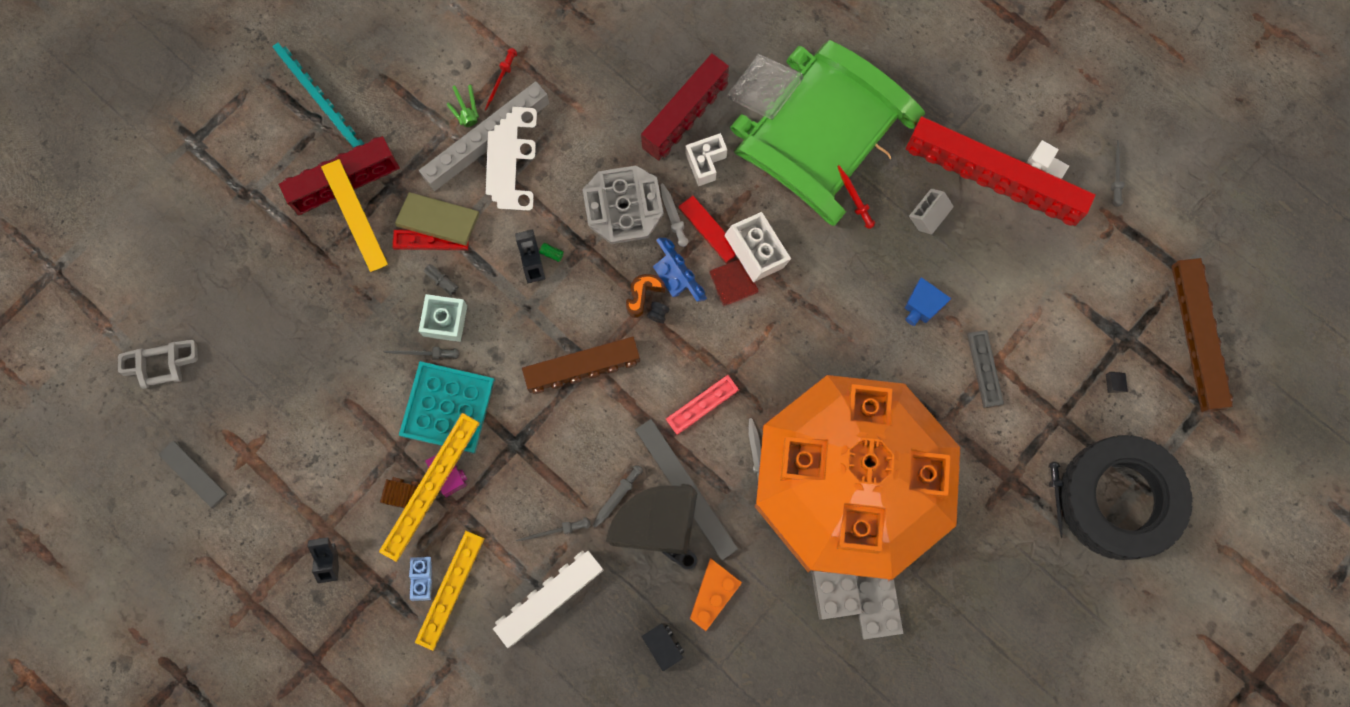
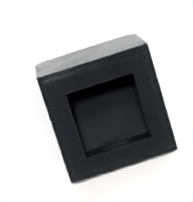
(1116, 382)

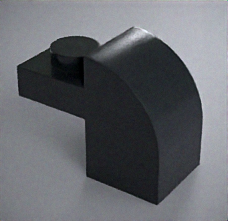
(325, 560)

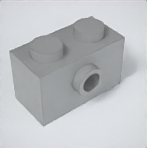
(931, 211)

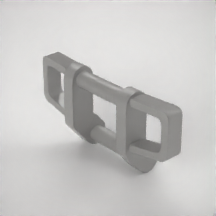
(173, 362)

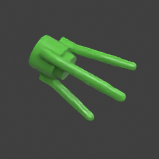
(468, 117)

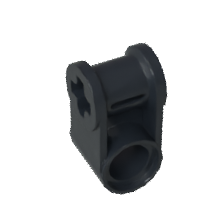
(678, 558)

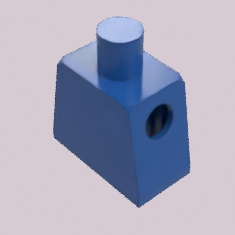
(925, 302)

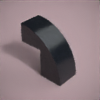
(530, 256)

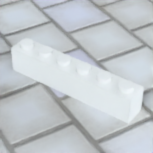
(548, 599)

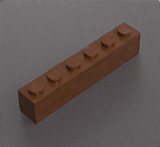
(580, 365)

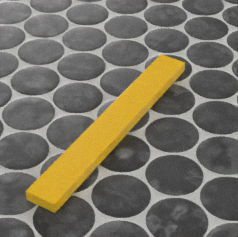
(429, 487)

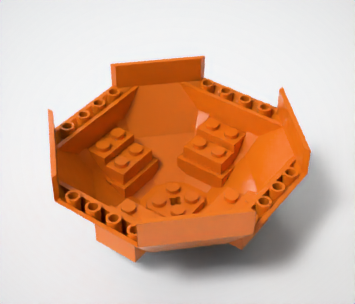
(835, 507)

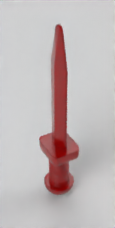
(505, 67)
(861, 209)

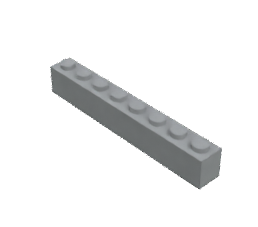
(475, 142)

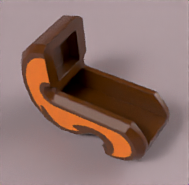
(638, 291)

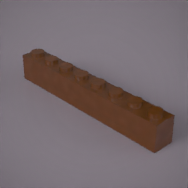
(1202, 335)

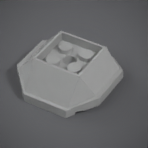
(620, 186)

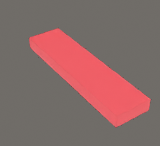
(702, 405)

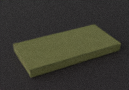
(437, 218)

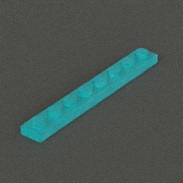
(316, 93)

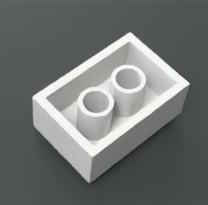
(757, 247)

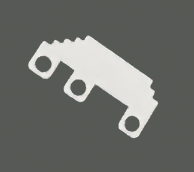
(501, 160)

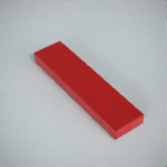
(707, 228)
(417, 241)

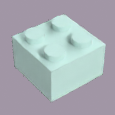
(443, 318)

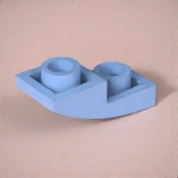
(420, 578)

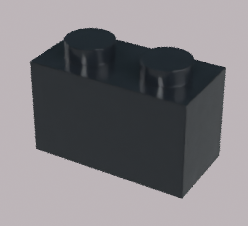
(663, 647)

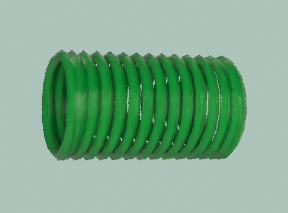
(547, 248)

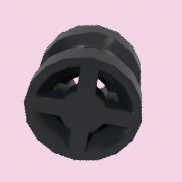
(658, 312)

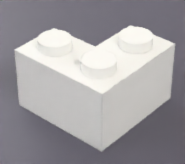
(702, 156)
(1044, 160)

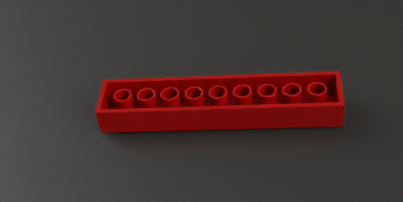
(1000, 172)

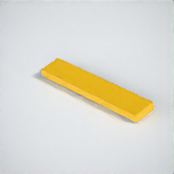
(354, 215)
(449, 590)

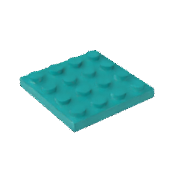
(440, 399)

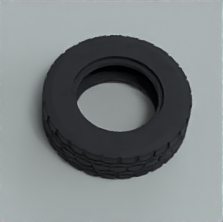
(1169, 488)

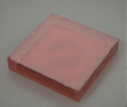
(732, 282)

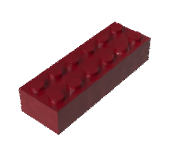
(685, 107)
(361, 164)

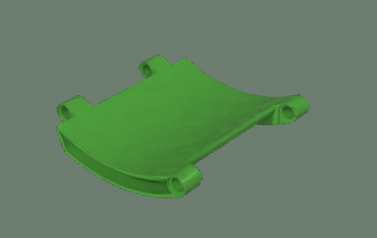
(825, 123)

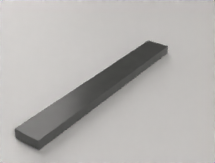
(676, 476)

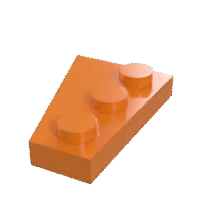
(713, 595)

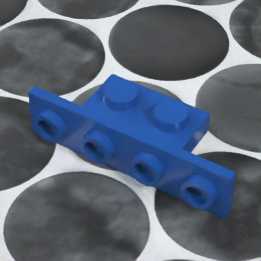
(675, 273)

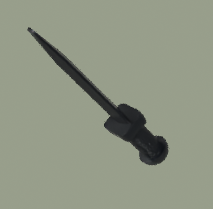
(1056, 482)

